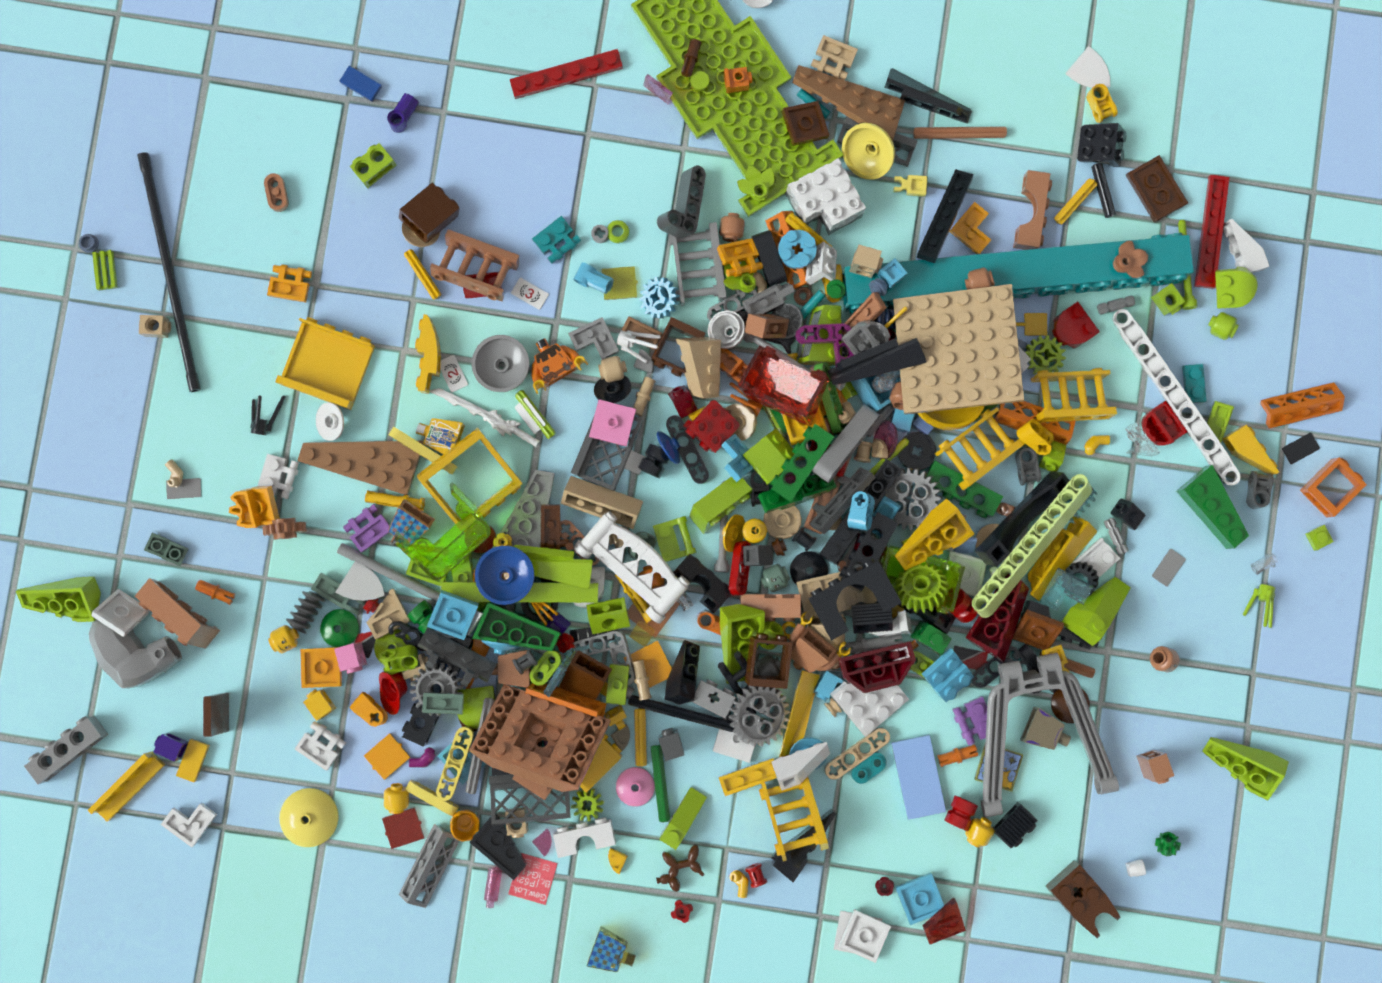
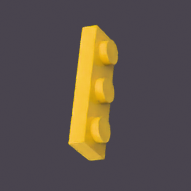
(747, 777)

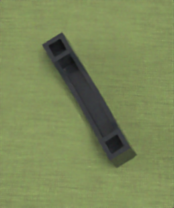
(1001, 540)

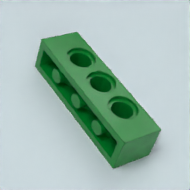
(822, 439)
(990, 498)

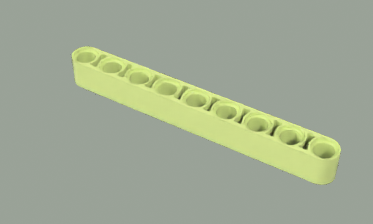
(1028, 554)

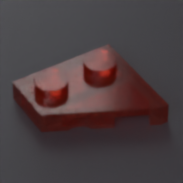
(944, 923)

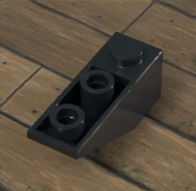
(683, 675)

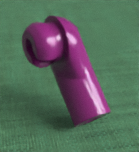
(425, 760)

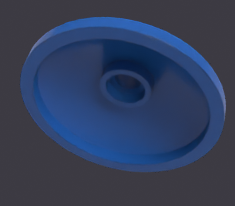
(496, 563)

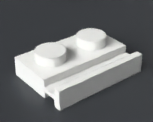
(1099, 556)

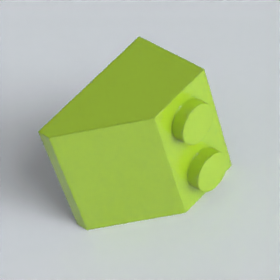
(769, 455)

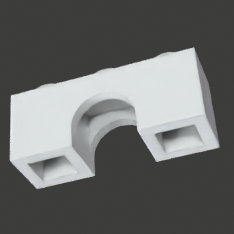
(600, 831)

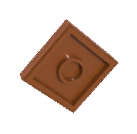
(1037, 630)

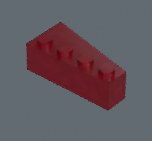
(996, 632)

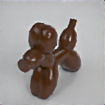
(676, 865)

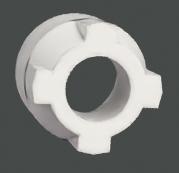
(1136, 868)

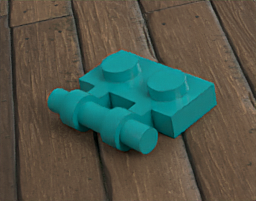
(553, 235)

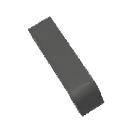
(685, 217)

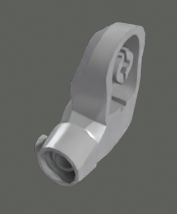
(127, 658)

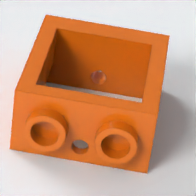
(1319, 500)

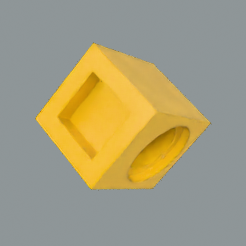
(319, 704)

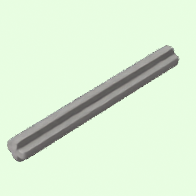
(476, 763)

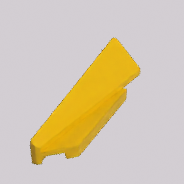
(1059, 554)
(799, 711)

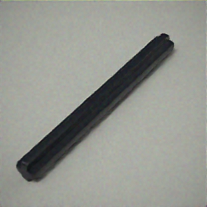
(681, 713)

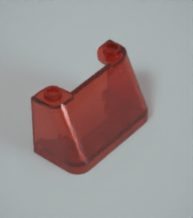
(783, 385)

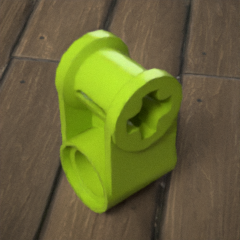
(398, 659)

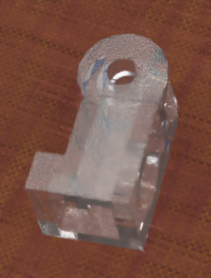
(885, 381)

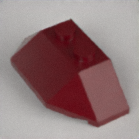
(878, 667)

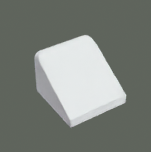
(633, 462)

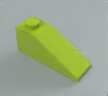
(682, 818)

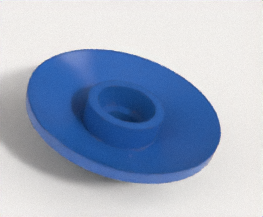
(669, 446)

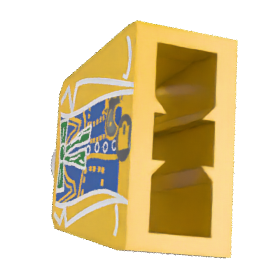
(441, 434)

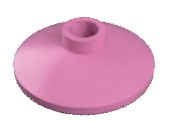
(635, 776)

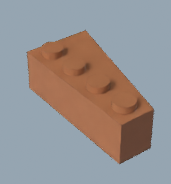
(175, 614)

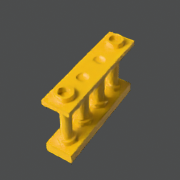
(1067, 413)
(982, 466)
(812, 819)

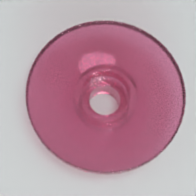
(888, 433)

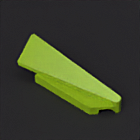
(559, 565)

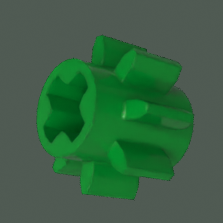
(1167, 844)

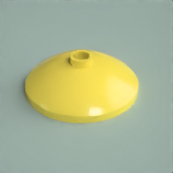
(861, 156)
(321, 814)

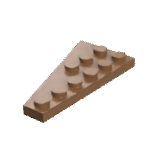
(375, 462)

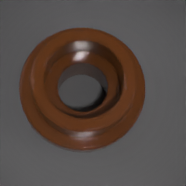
(802, 290)
(779, 547)

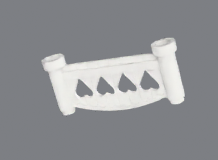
(659, 598)

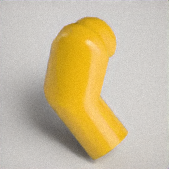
(742, 882)

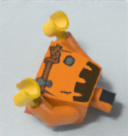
(553, 364)

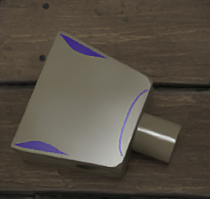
(1044, 730)

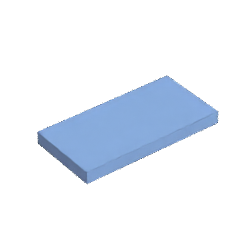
(918, 777)

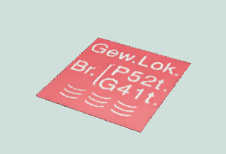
(534, 880)

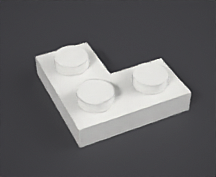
(191, 828)

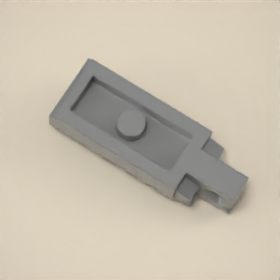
(767, 299)

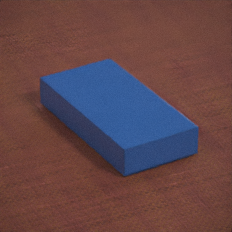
(360, 83)

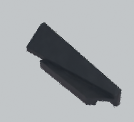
(925, 97)
(878, 360)

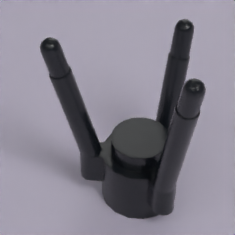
(258, 425)

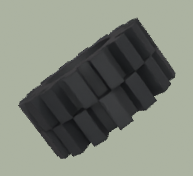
(1087, 570)

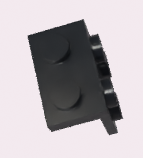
(1102, 143)

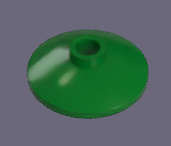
(348, 624)

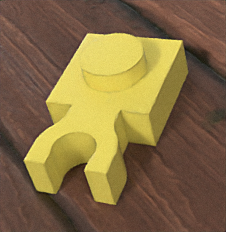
(914, 185)

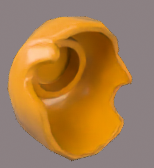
(464, 825)

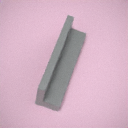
(426, 866)

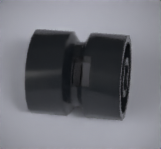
(648, 465)

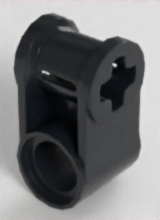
(757, 489)

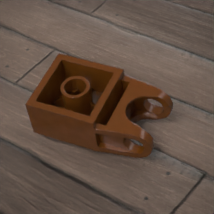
(1086, 902)

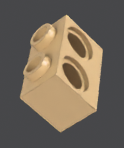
(866, 261)

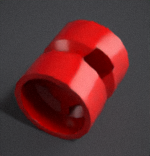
(963, 608)
(961, 813)

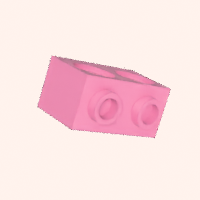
(351, 657)

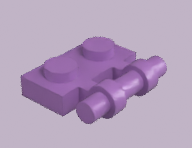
(370, 533)
(977, 712)

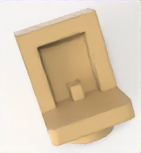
(410, 673)

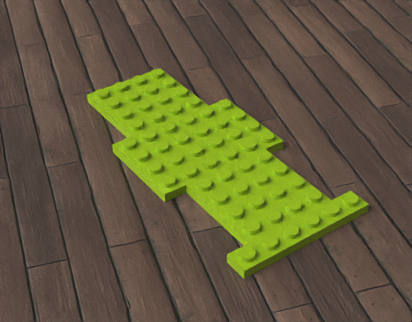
(744, 121)

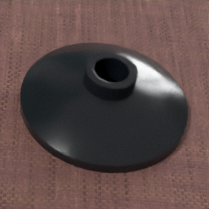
(612, 391)
(805, 560)

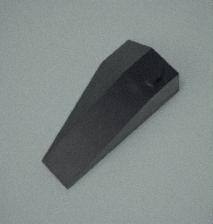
(798, 857)

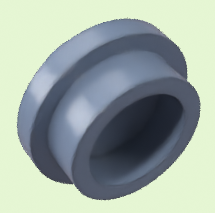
(88, 243)
(879, 286)

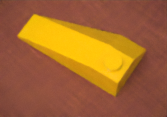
(939, 531)

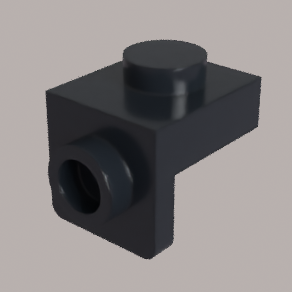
(1128, 513)

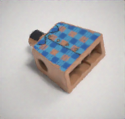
(410, 522)

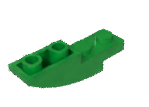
(811, 488)

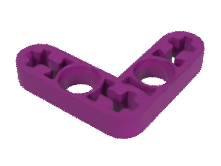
(833, 337)

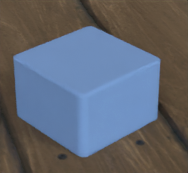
(921, 425)

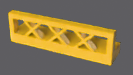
(127, 786)

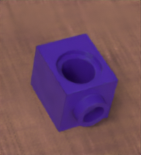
(170, 746)

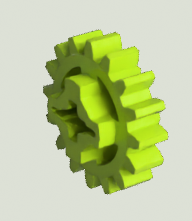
(1045, 348)

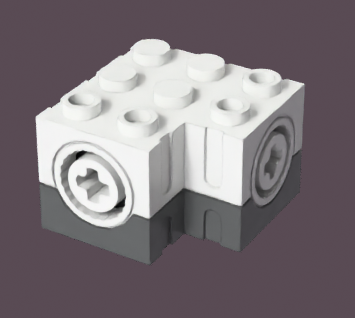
(827, 197)

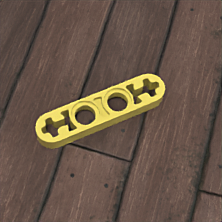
(419, 448)
(458, 764)

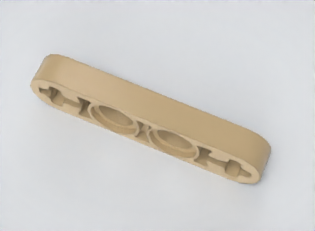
(855, 750)

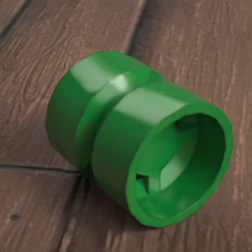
(421, 615)

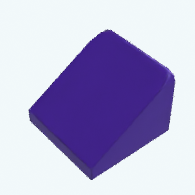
(559, 623)

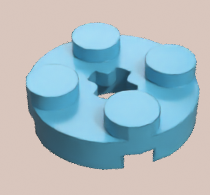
(795, 238)

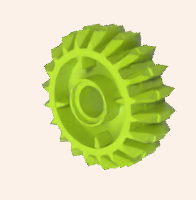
(913, 597)

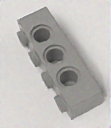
(38, 765)

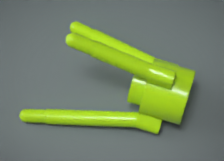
(1267, 595)

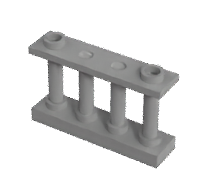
(716, 271)

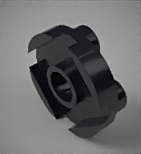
(926, 456)

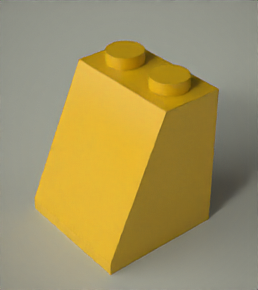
(604, 759)

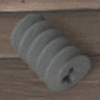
(305, 611)

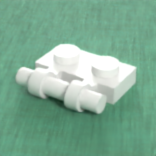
(273, 473)
(317, 751)

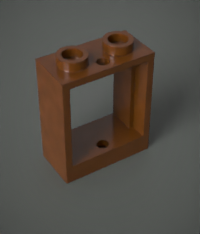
(682, 328)
(769, 681)

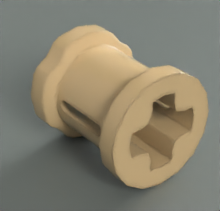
(863, 452)

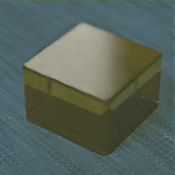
(642, 633)

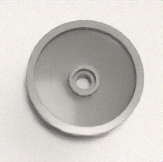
(499, 350)

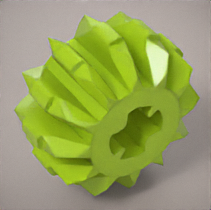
(585, 811)

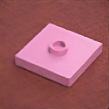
(612, 423)

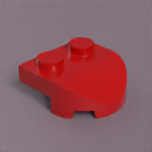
(1074, 326)
(1162, 425)

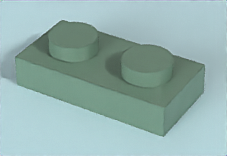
(443, 703)

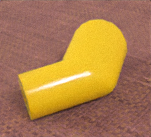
(1094, 441)

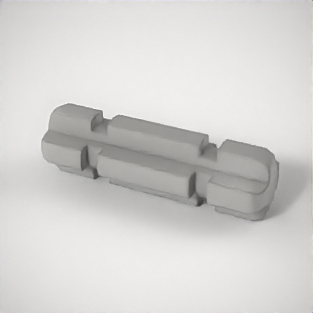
(1116, 305)
(1116, 536)

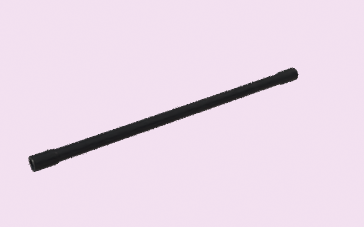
(146, 169)

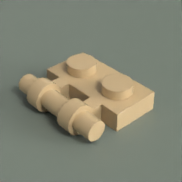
(837, 52)

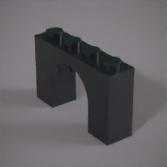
(825, 600)

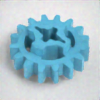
(658, 288)

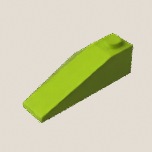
(67, 598)
(736, 626)
(1254, 767)

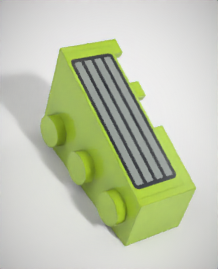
(824, 352)

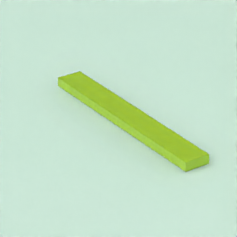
(539, 592)

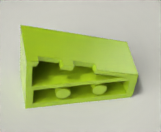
(719, 503)

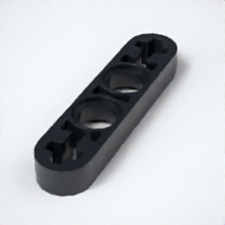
(690, 448)

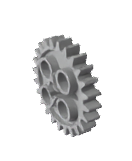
(926, 503)
(751, 731)

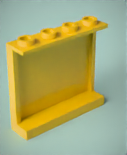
(327, 363)

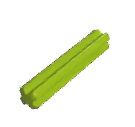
(547, 430)

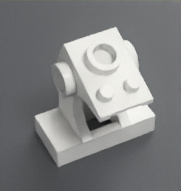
(901, 625)

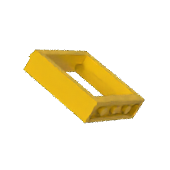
(497, 499)

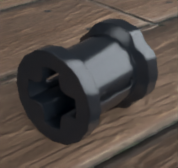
(804, 539)

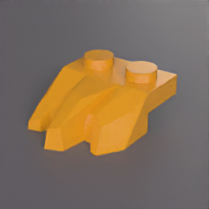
(254, 506)

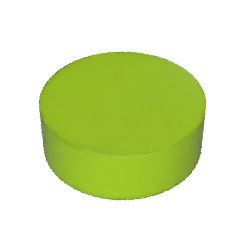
(699, 81)

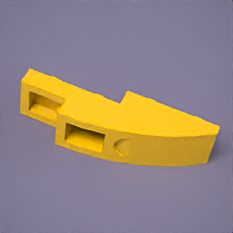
(429, 346)

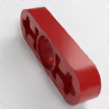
(738, 580)

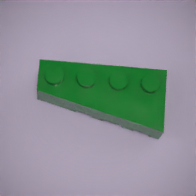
(1213, 506)
(514, 629)

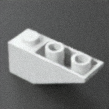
(1244, 248)
(798, 766)

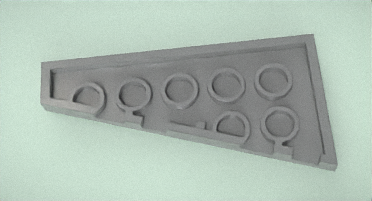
(525, 519)

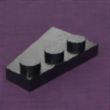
(499, 848)

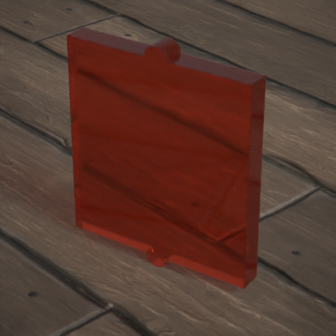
(403, 828)

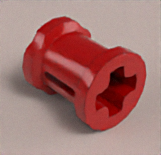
(756, 875)

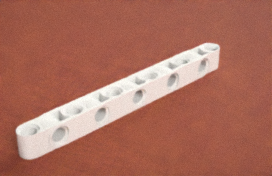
(1176, 397)

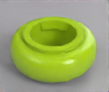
(618, 223)

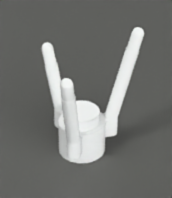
(628, 338)

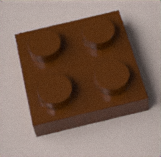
(805, 123)

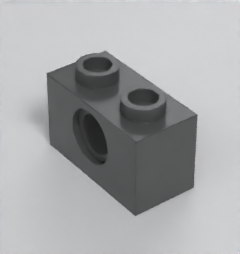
(671, 744)

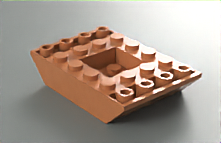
(521, 721)

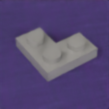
(597, 334)

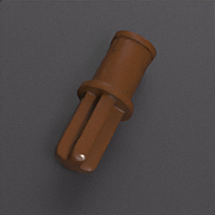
(691, 57)

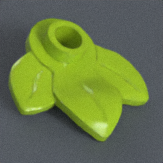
(756, 180)
(737, 283)

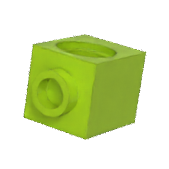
(1160, 300)

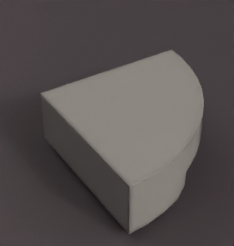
(647, 367)

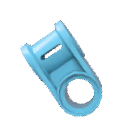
(861, 513)

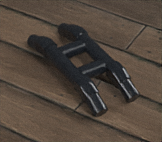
(732, 679)

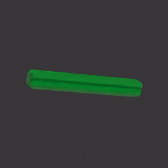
(660, 783)

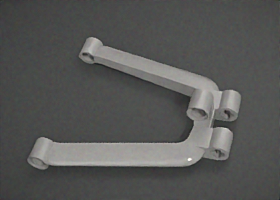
(1017, 683)

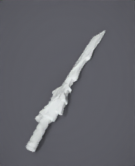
(492, 417)

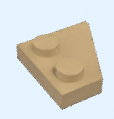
(386, 613)

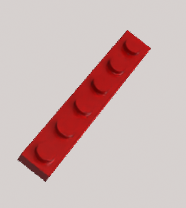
(566, 73)
(1211, 231)

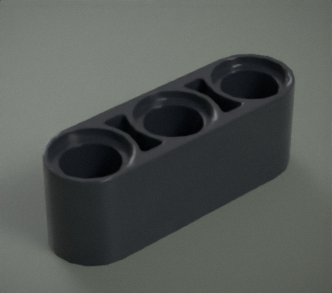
(770, 259)

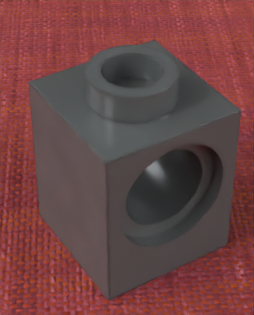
(758, 555)

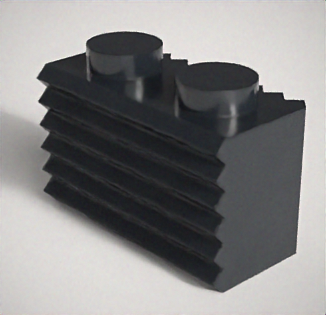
(870, 618)
(1014, 825)

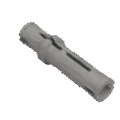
(873, 644)

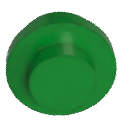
(836, 288)

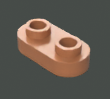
(276, 193)

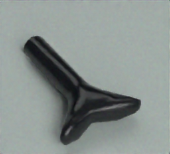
(786, 343)

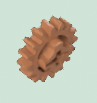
(284, 528)

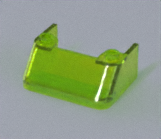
(454, 545)

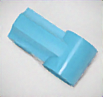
(589, 276)

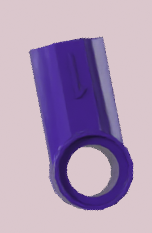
(402, 111)

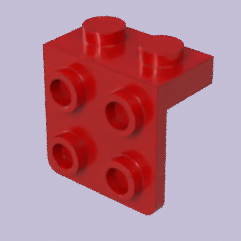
(712, 427)

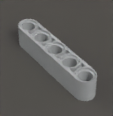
(846, 443)

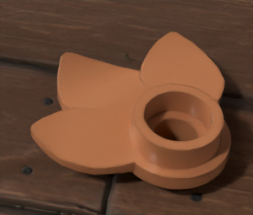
(1132, 258)

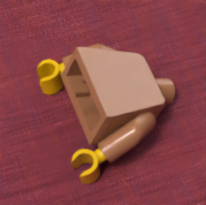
(813, 651)

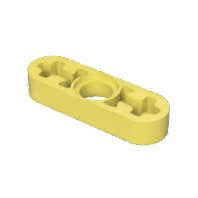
(430, 797)

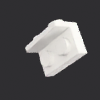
(823, 265)

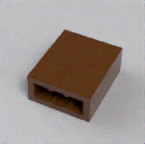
(429, 212)
(585, 676)

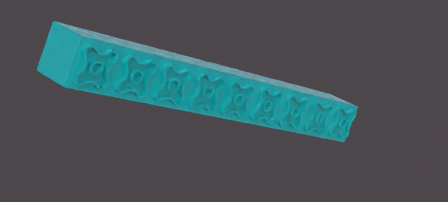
(1035, 271)

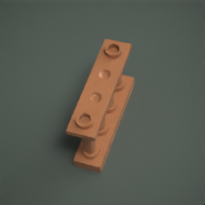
(475, 248)

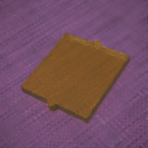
(624, 283)

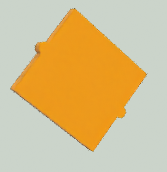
(387, 756)

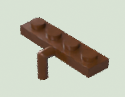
(551, 530)

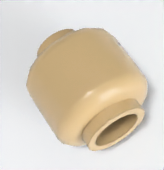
(612, 369)

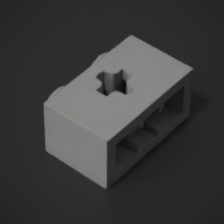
(703, 698)

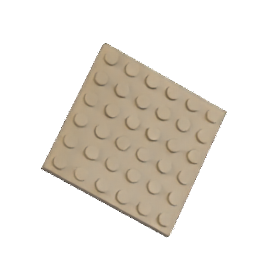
(966, 346)

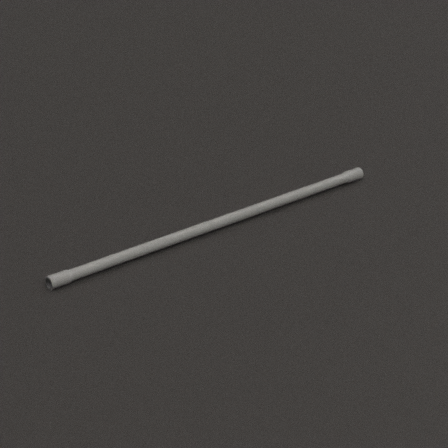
(354, 555)

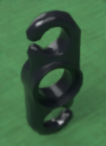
(405, 628)

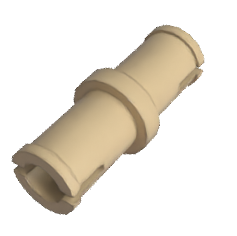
(643, 395)
(641, 680)

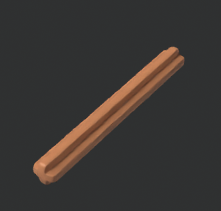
(959, 132)

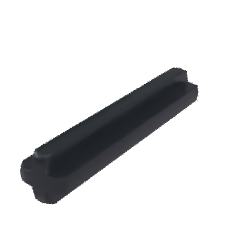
(1103, 190)

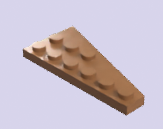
(853, 100)

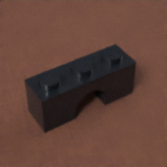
(715, 590)

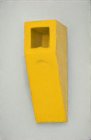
(1246, 447)

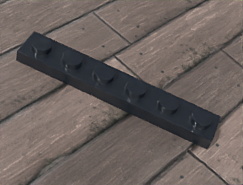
(945, 216)

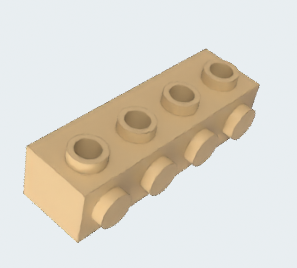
(599, 500)

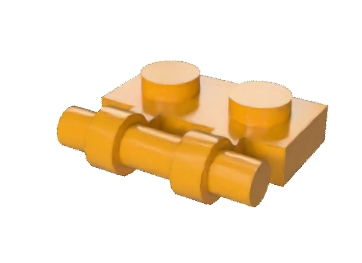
(739, 251)
(289, 289)

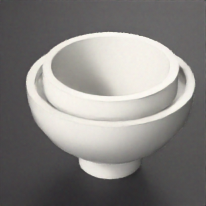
(722, 323)

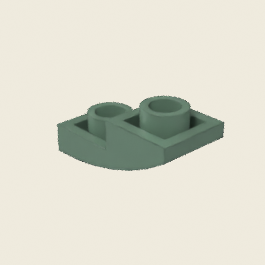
(166, 549)

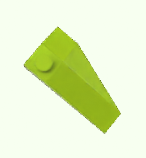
(1098, 612)

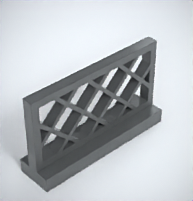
(587, 452)
(505, 782)

